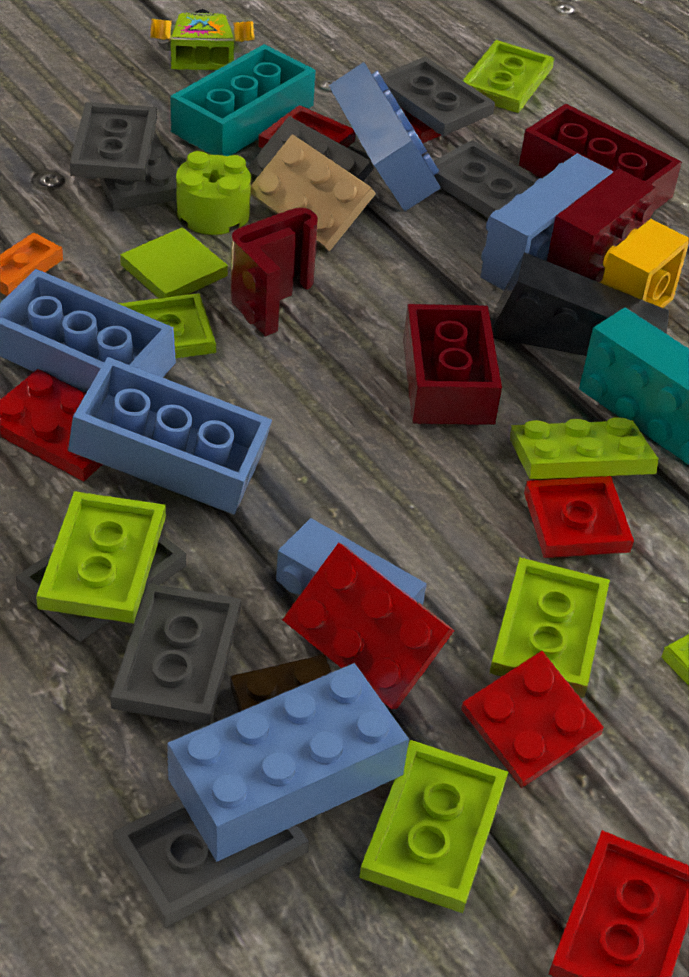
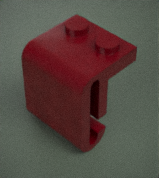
(267, 260)

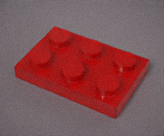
(39, 420)
(368, 621)
(625, 914)

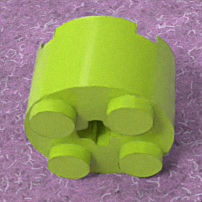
(213, 192)

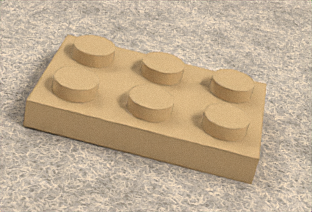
(309, 180)

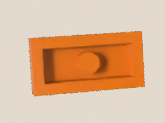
(25, 257)

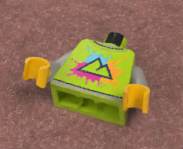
(201, 39)

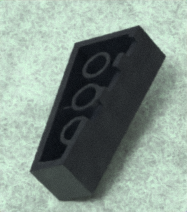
(560, 308)

